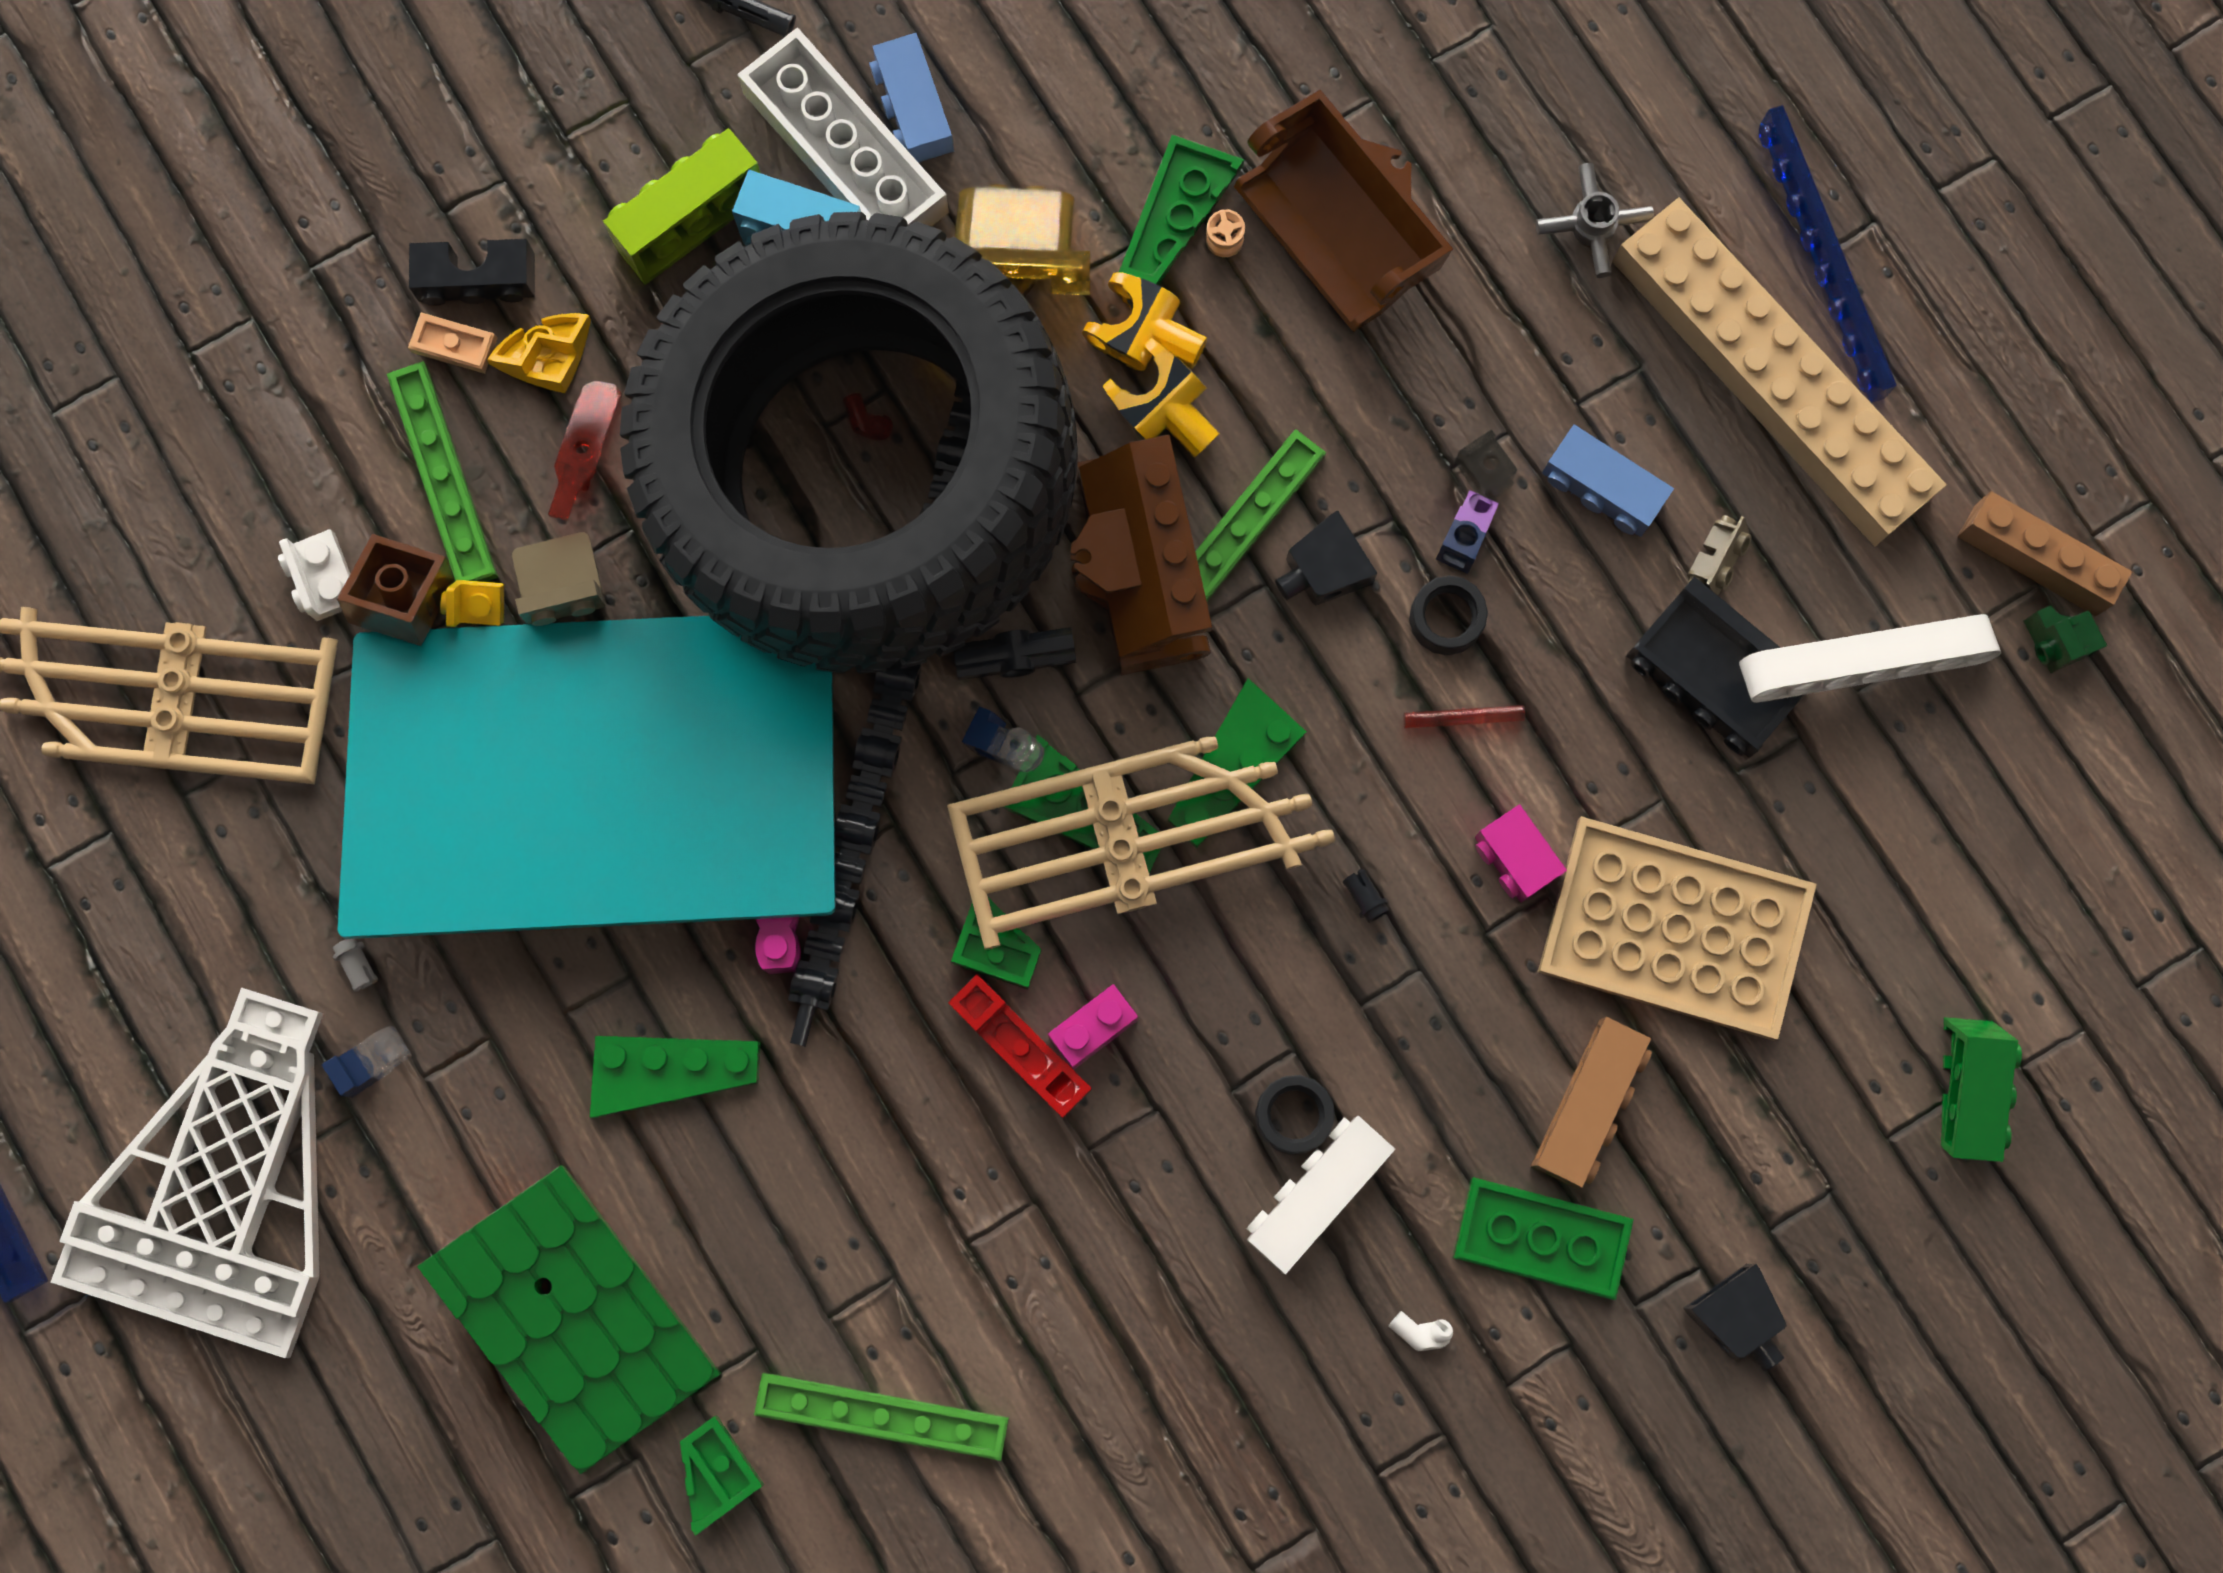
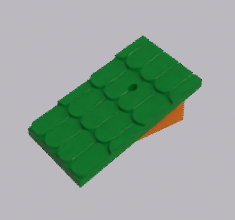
(593, 1352)

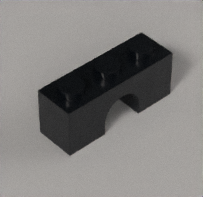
(504, 275)

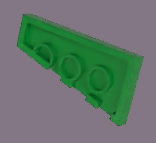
(1179, 201)
(1250, 735)
(1066, 802)
(654, 1071)

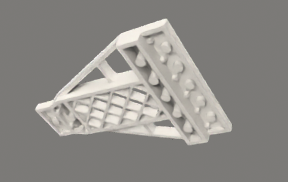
(196, 1278)

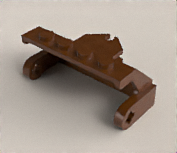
(1341, 209)
(1141, 556)

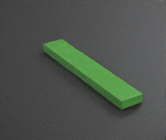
(442, 474)
(1256, 509)
(881, 1416)

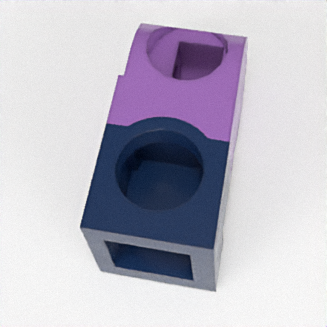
(1467, 532)

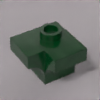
(2062, 638)

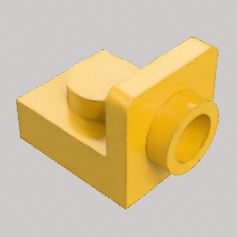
(473, 603)

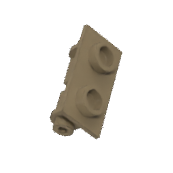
(1728, 543)

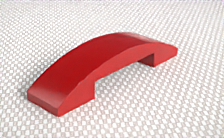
(1019, 1046)

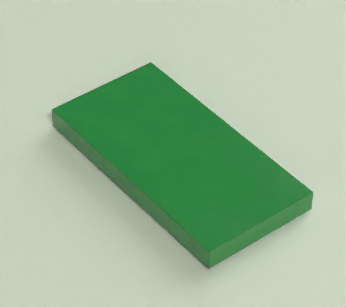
(1543, 1238)

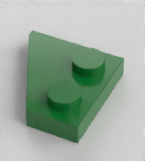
(1010, 962)
(715, 1473)

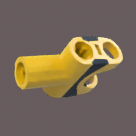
(1150, 318)
(1167, 404)

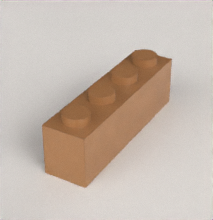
(2044, 554)
(1592, 1102)

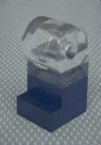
(1009, 747)
(367, 1062)

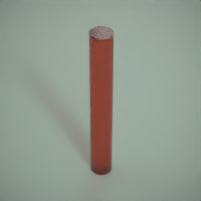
(1464, 716)

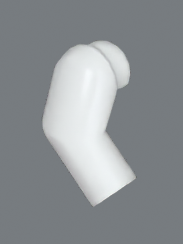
(1422, 1336)

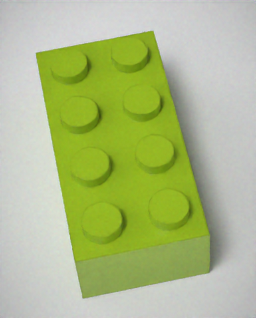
(681, 207)

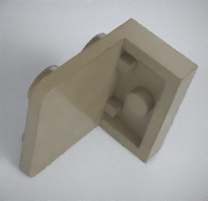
(557, 579)

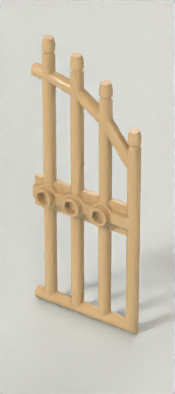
(172, 699)
(1117, 835)

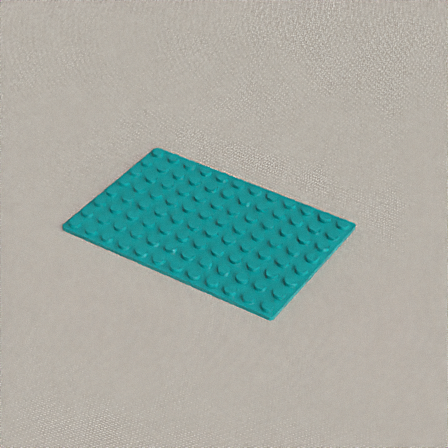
(583, 780)

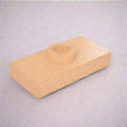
(452, 342)

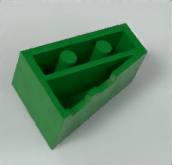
(1979, 1089)

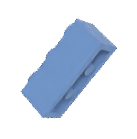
(911, 98)
(1607, 481)

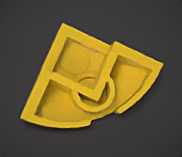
(545, 353)

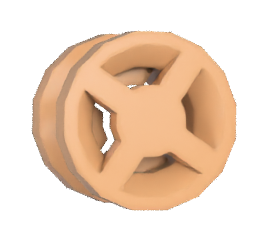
(1226, 224)

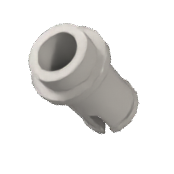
(354, 963)

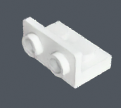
(317, 573)

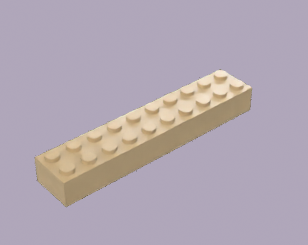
(1777, 372)

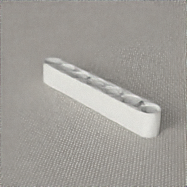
(1869, 658)

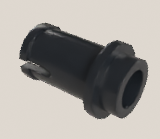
(1366, 896)

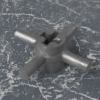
(1606, 217)

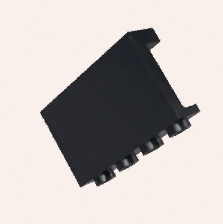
(1696, 659)

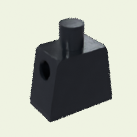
(1326, 563)
(1741, 1316)

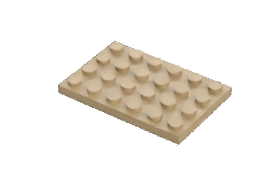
(1677, 928)

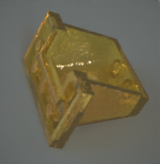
(1025, 234)

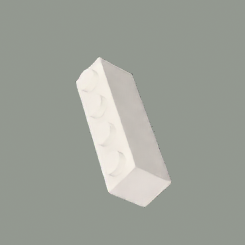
(1320, 1193)

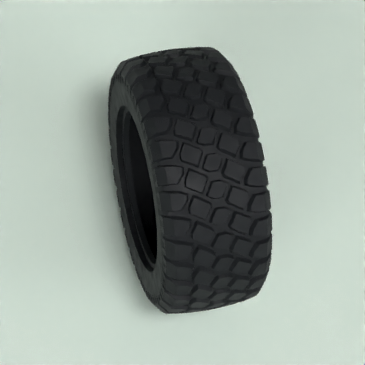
(768, 319)

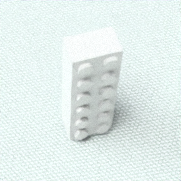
(839, 133)

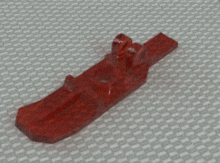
(586, 427)

